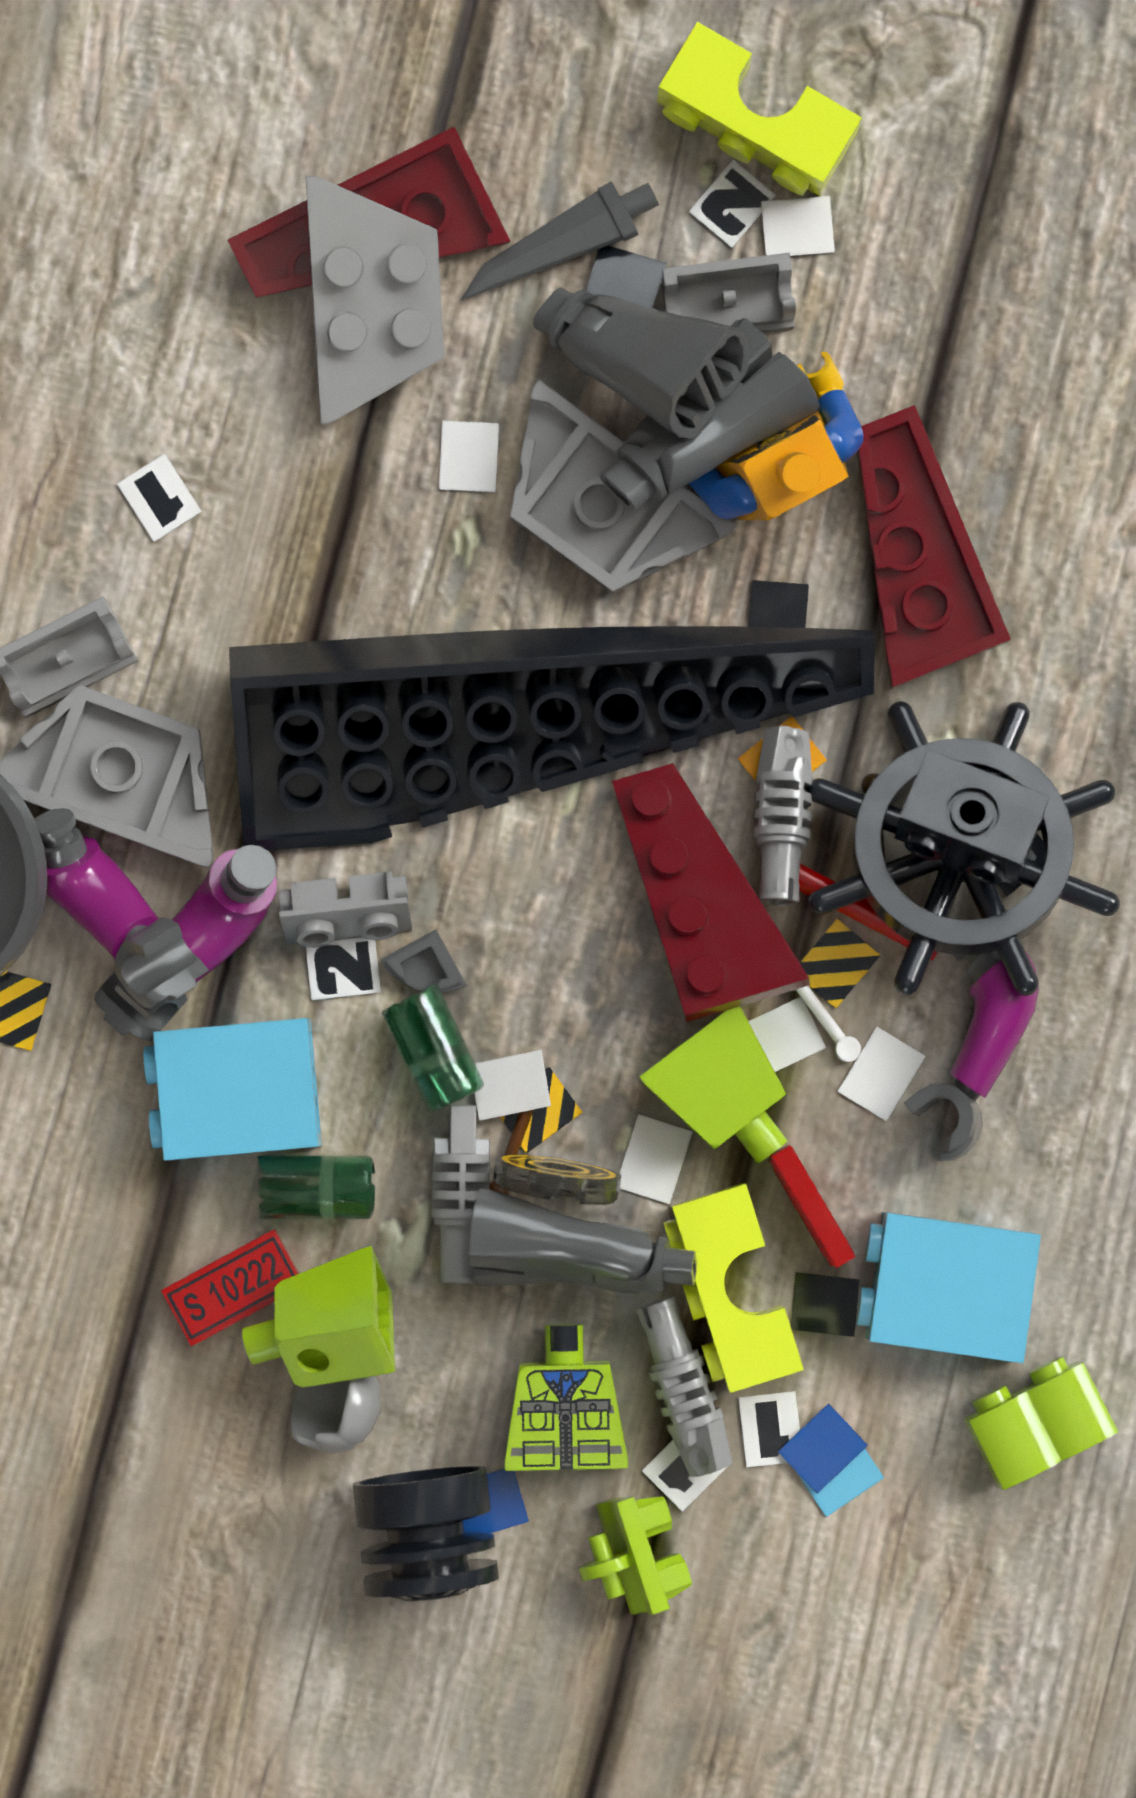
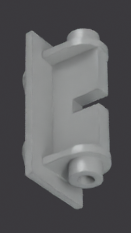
(315, 915)

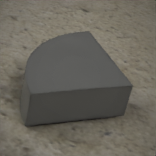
(424, 964)

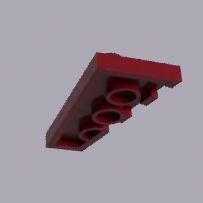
(427, 183)
(924, 564)
(705, 911)

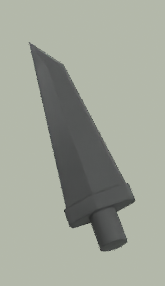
(584, 228)

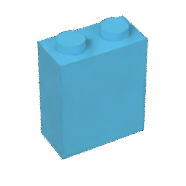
(234, 1089)
(949, 1286)

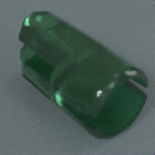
(433, 1048)
(316, 1186)

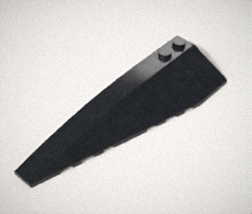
(431, 724)

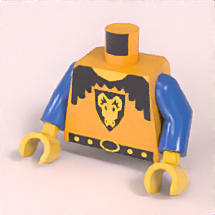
(790, 464)

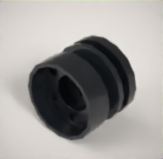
(426, 1532)

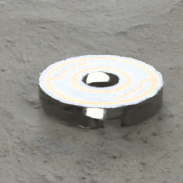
(554, 1177)

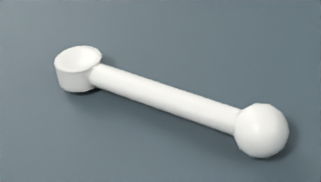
(846, 1048)

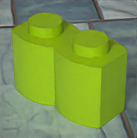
(1040, 1423)

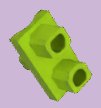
(625, 1557)

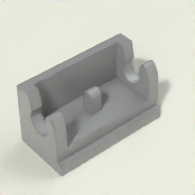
(734, 290)
(63, 655)

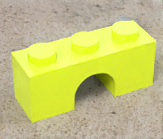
(798, 145)
(745, 1344)

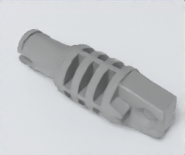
(782, 812)
(458, 1173)
(683, 1386)

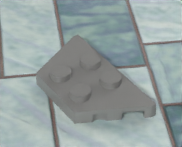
(371, 297)
(577, 517)
(118, 773)

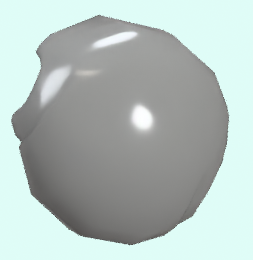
(335, 1414)

